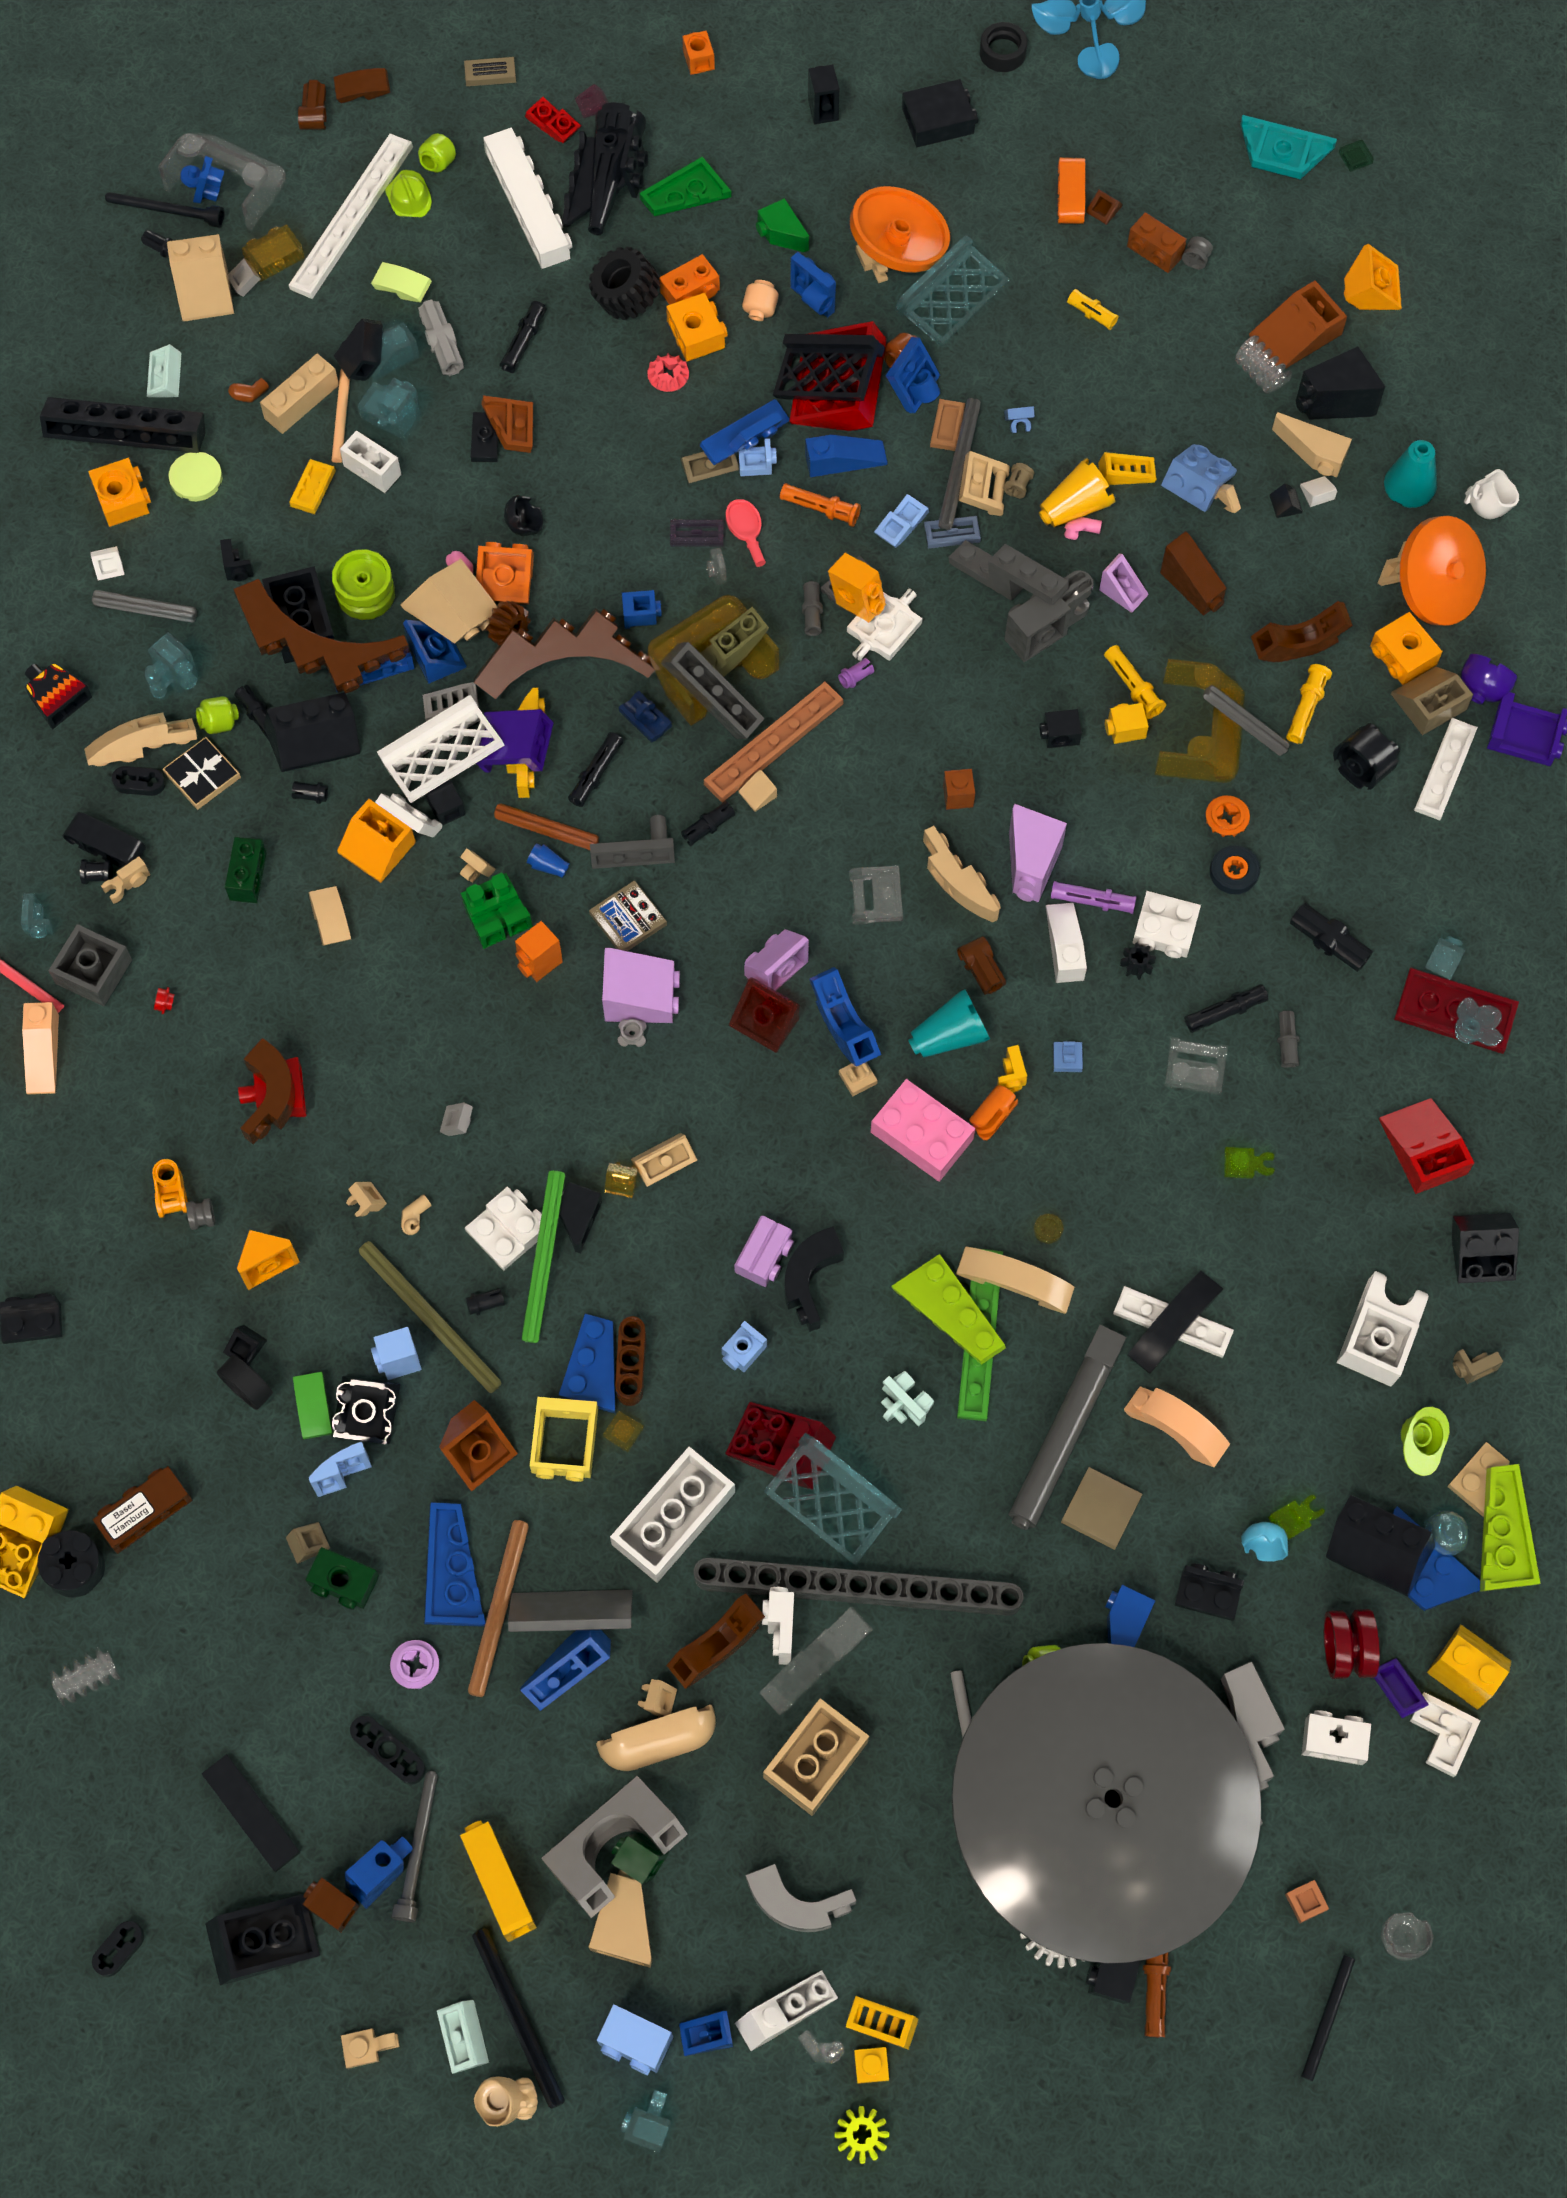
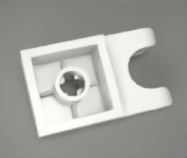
(1384, 1323)

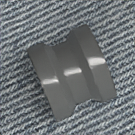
(1197, 252)
(200, 1214)

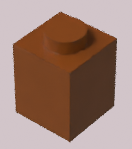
(959, 789)

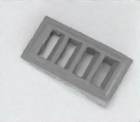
(449, 693)

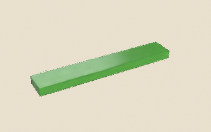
(974, 1376)

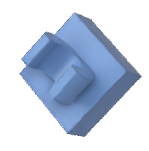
(1019, 415)
(1067, 1056)

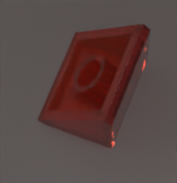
(765, 1015)

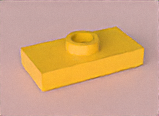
(312, 486)

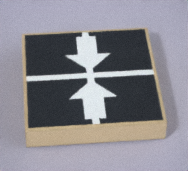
(201, 773)

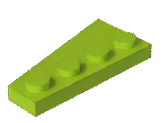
(945, 1302)
(1507, 1534)

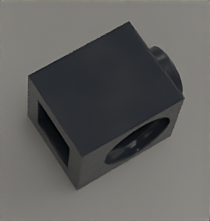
(1061, 728)
(445, 803)

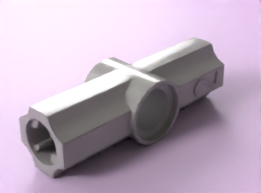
(440, 337)

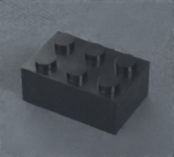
(300, 599)

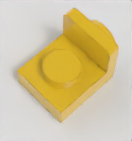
(1014, 1069)

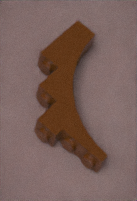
(595, 639)
(309, 651)

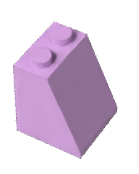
(1033, 851)
(639, 987)

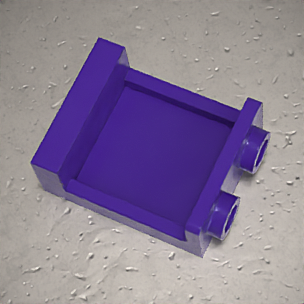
(1527, 731)
(524, 736)

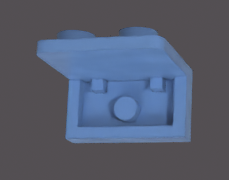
(1197, 476)

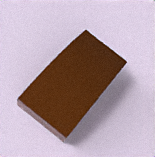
(359, 83)

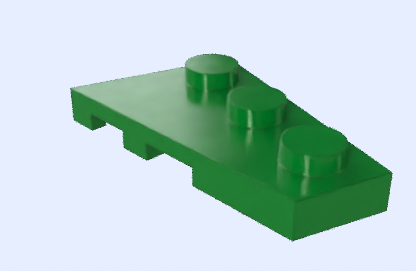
(685, 189)

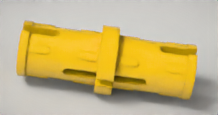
(1106, 318)

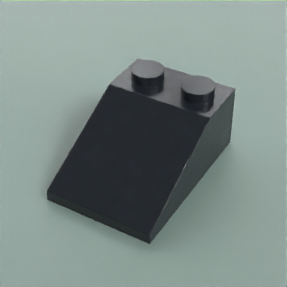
(261, 1939)

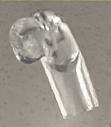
(821, 2051)

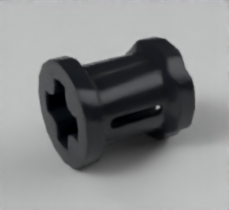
(95, 871)

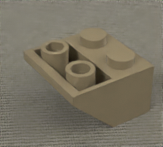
(1433, 698)

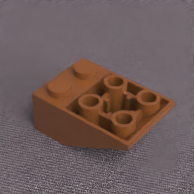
(1301, 325)

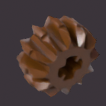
(505, 617)

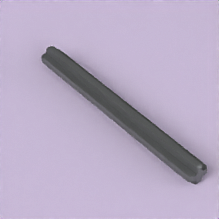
(955, 477)

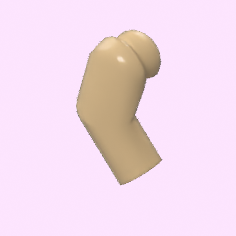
(411, 1215)

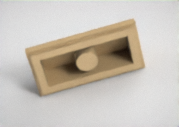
(664, 1159)

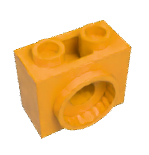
(707, 333)
(120, 478)
(857, 587)
(1402, 662)

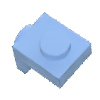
(757, 460)

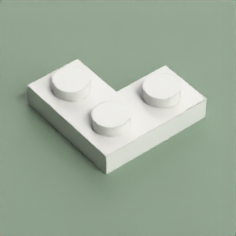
(1453, 1732)

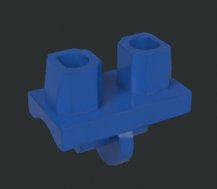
(206, 181)

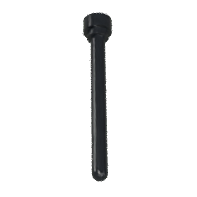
(212, 215)

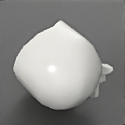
(1492, 495)

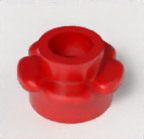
(163, 1000)

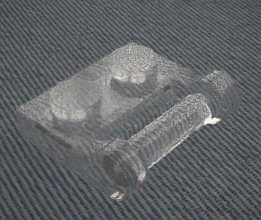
(885, 892)
(1195, 1074)

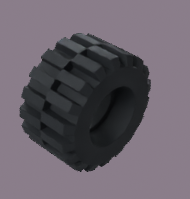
(624, 283)

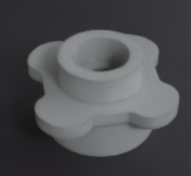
(626, 1027)

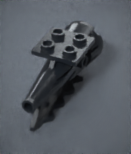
(606, 166)

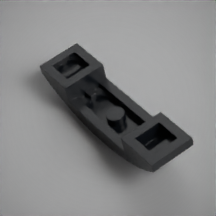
(1174, 1321)

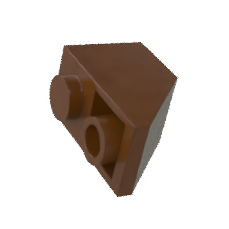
(330, 1904)

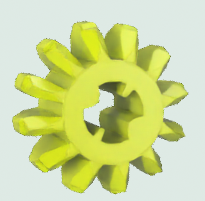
(869, 2142)

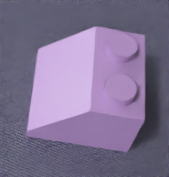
(778, 960)

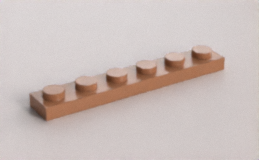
(773, 741)

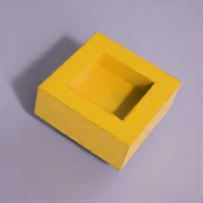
(871, 2065)

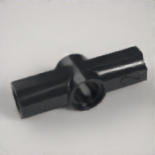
(1331, 937)

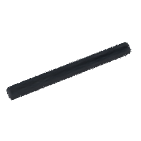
(518, 2018)

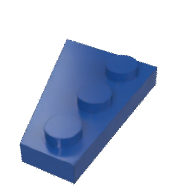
(592, 1365)

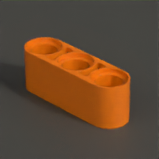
(1071, 190)

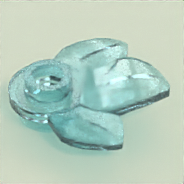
(1478, 1023)

